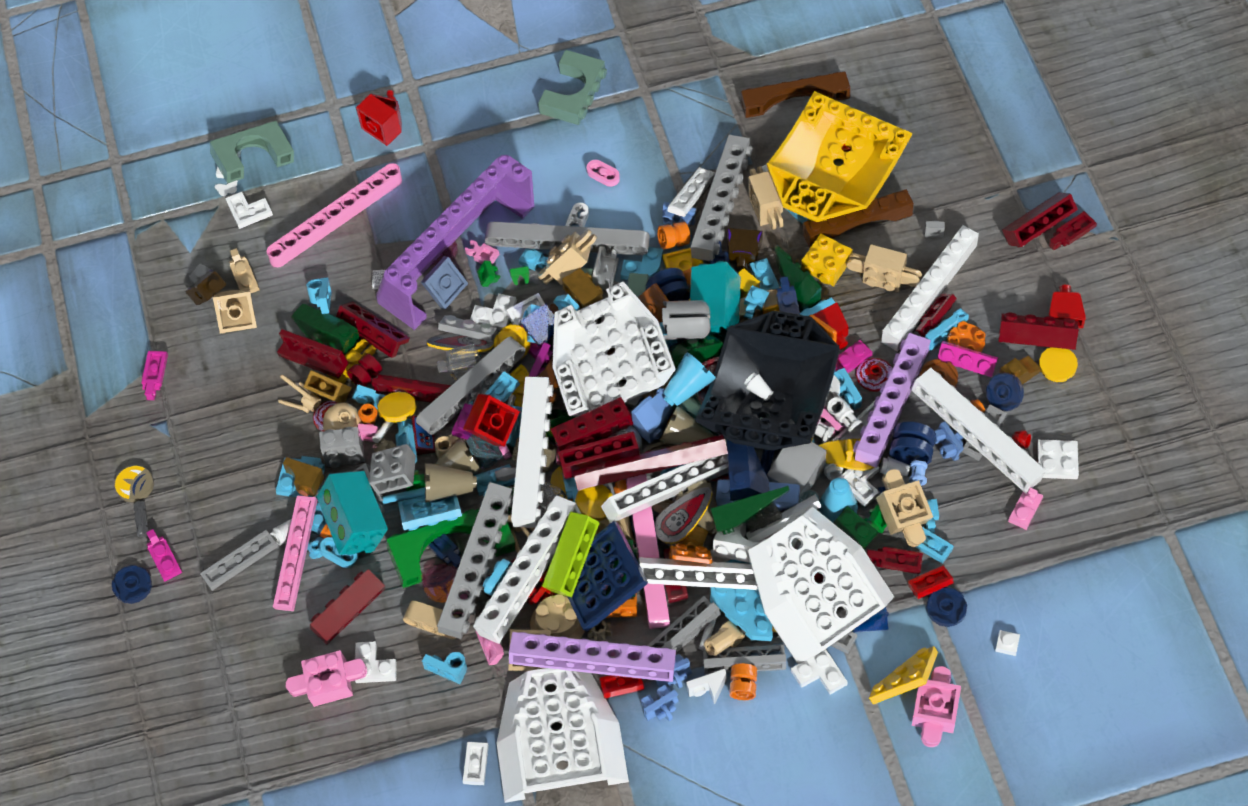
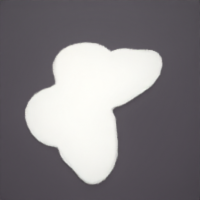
(225, 189)

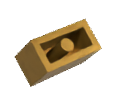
(581, 288)
(327, 387)

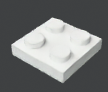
(1058, 458)

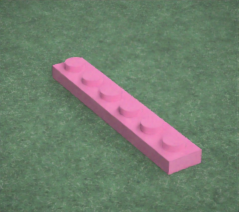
(295, 553)

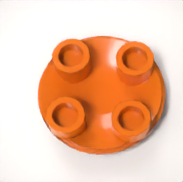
(967, 336)

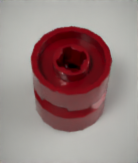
(365, 369)

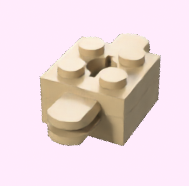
(765, 198)
(567, 257)
(884, 268)
(911, 503)

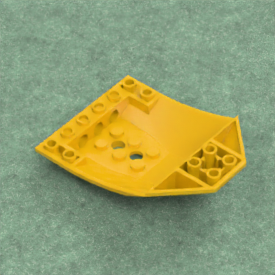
(805, 167)

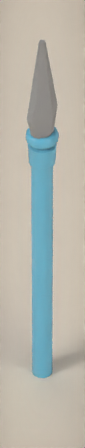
(501, 475)

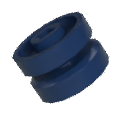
(672, 283)
(912, 442)

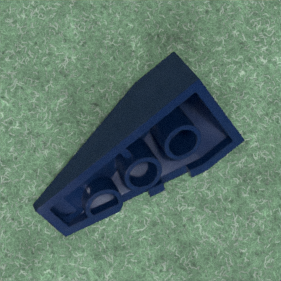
(745, 472)

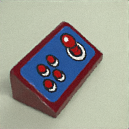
(423, 440)

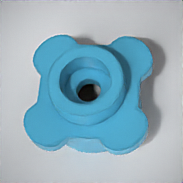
(314, 553)

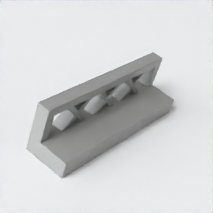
(690, 630)
(763, 662)

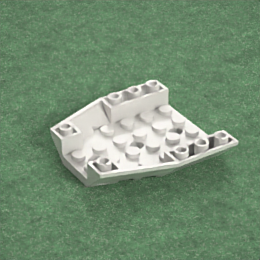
(581, 347)
(799, 606)
(531, 749)

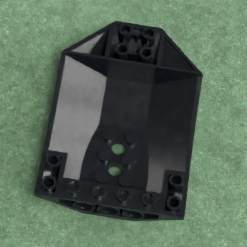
(795, 363)

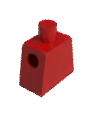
(1067, 305)
(834, 318)

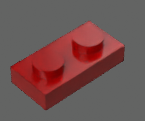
(930, 582)
(619, 685)

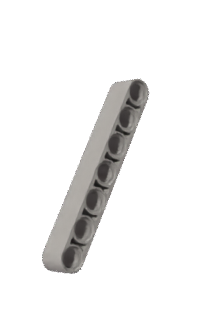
(470, 385)

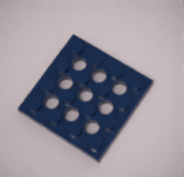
(612, 577)

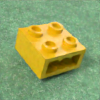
(826, 259)

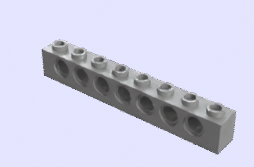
(720, 198)
(448, 623)

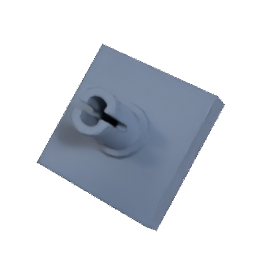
(444, 282)

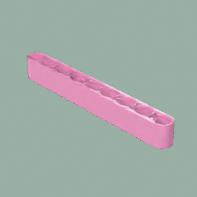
(334, 215)
(647, 548)

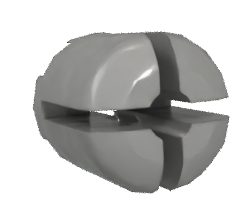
(686, 319)

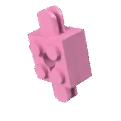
(330, 686)
(936, 706)

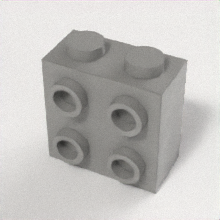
(342, 447)
(392, 469)

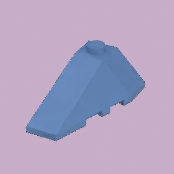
(652, 416)

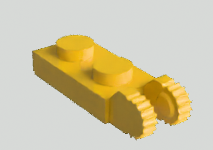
(353, 357)

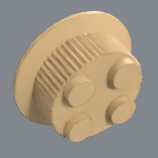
(558, 616)

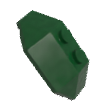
(701, 349)

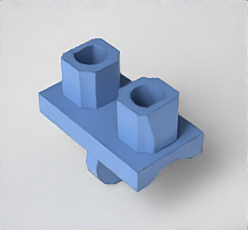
(668, 217)
(950, 440)
(681, 671)
(662, 707)

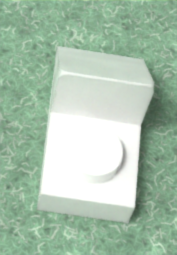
(713, 682)

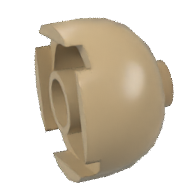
(341, 416)

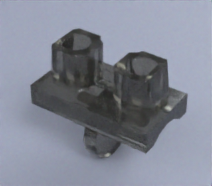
(764, 518)

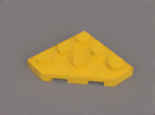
(906, 677)

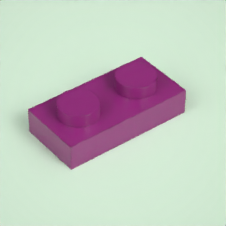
(545, 354)
(457, 430)

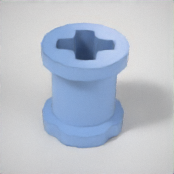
(918, 472)

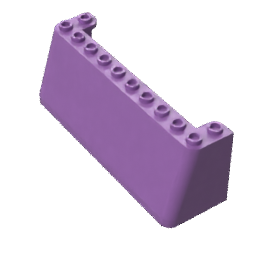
(502, 181)

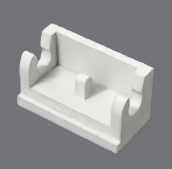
(605, 268)

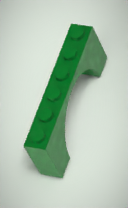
(408, 547)

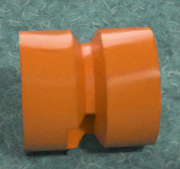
(672, 235)
(743, 681)

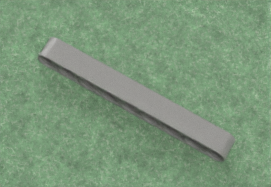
(548, 236)

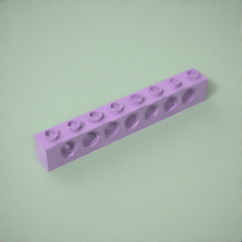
(898, 387)
(583, 661)

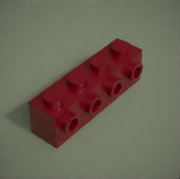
(1039, 219)
(1038, 331)
(593, 425)
(597, 453)
(347, 606)

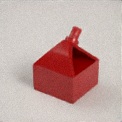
(380, 117)
(491, 420)

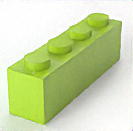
(570, 554)

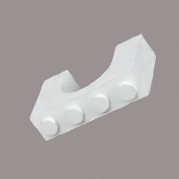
(735, 546)

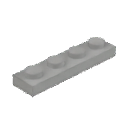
(238, 560)

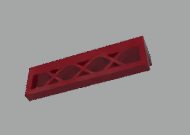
(372, 328)
(312, 354)
(419, 390)

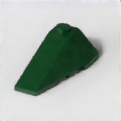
(326, 328)

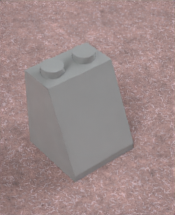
(799, 466)

